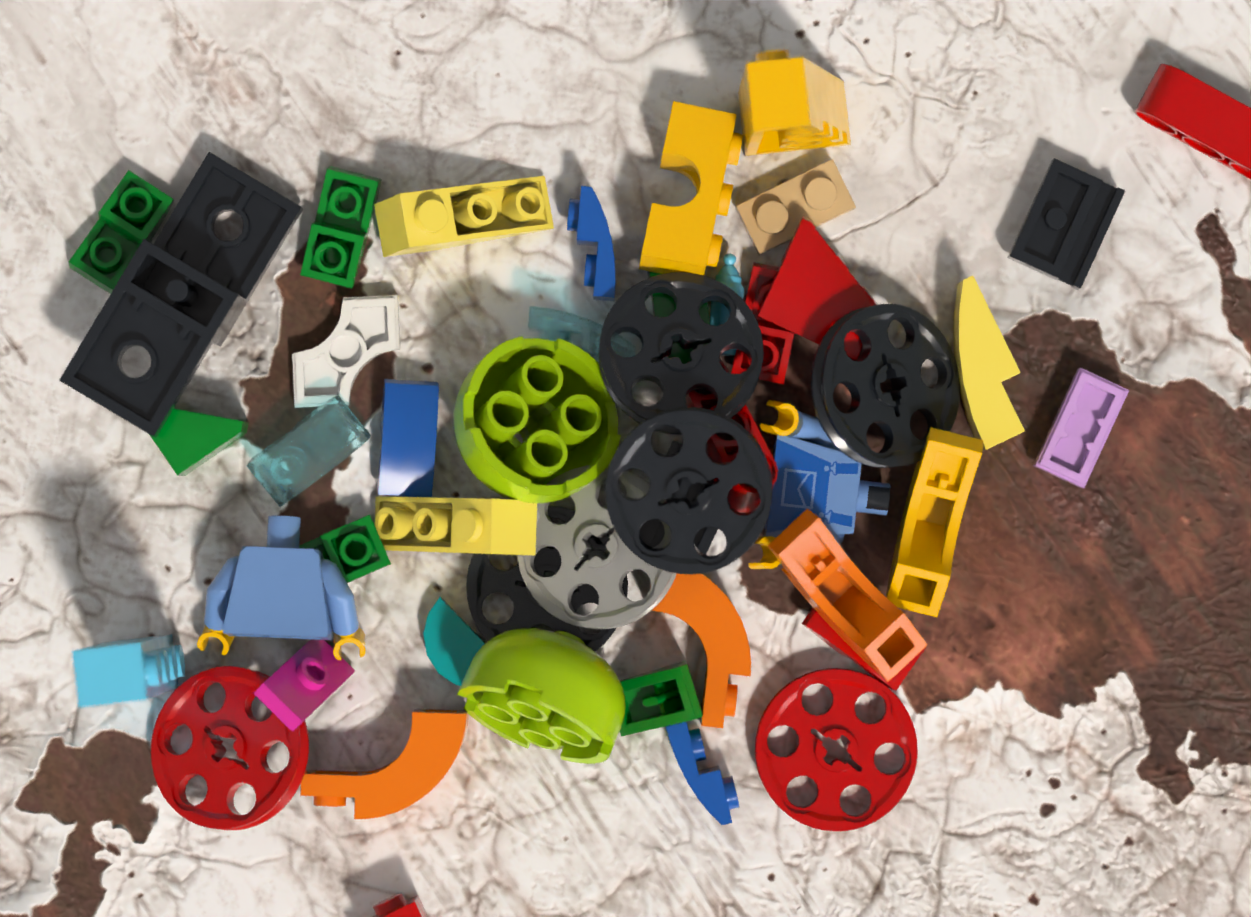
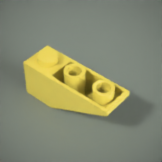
(462, 215)
(456, 525)

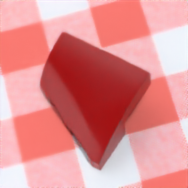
(814, 289)

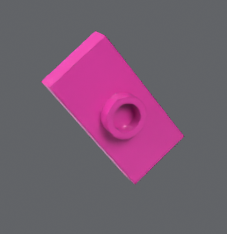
(304, 683)

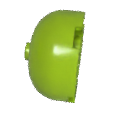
(553, 401)
(546, 693)

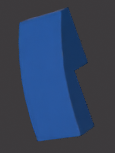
(592, 229)
(408, 438)
(712, 790)

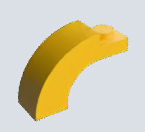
(932, 521)

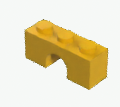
(700, 147)

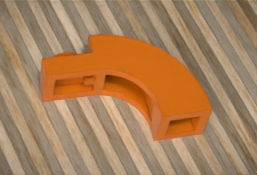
(845, 596)
(723, 636)
(424, 762)

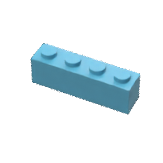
(127, 670)

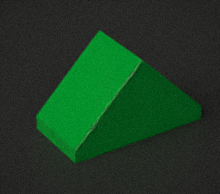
(194, 438)
(659, 699)

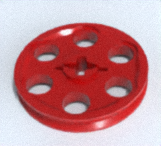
(206, 752)
(833, 777)

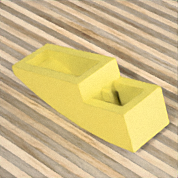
(982, 366)

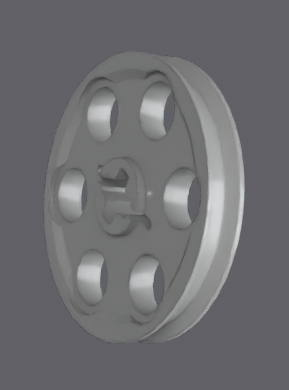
(603, 574)

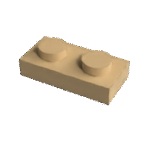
(775, 214)

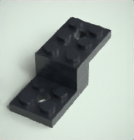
(181, 295)

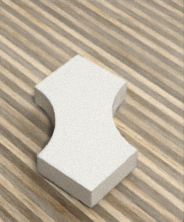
(363, 332)

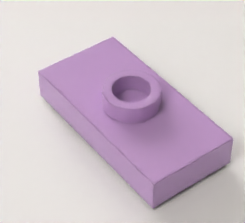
(1081, 428)

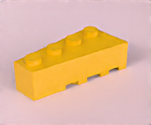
(791, 105)

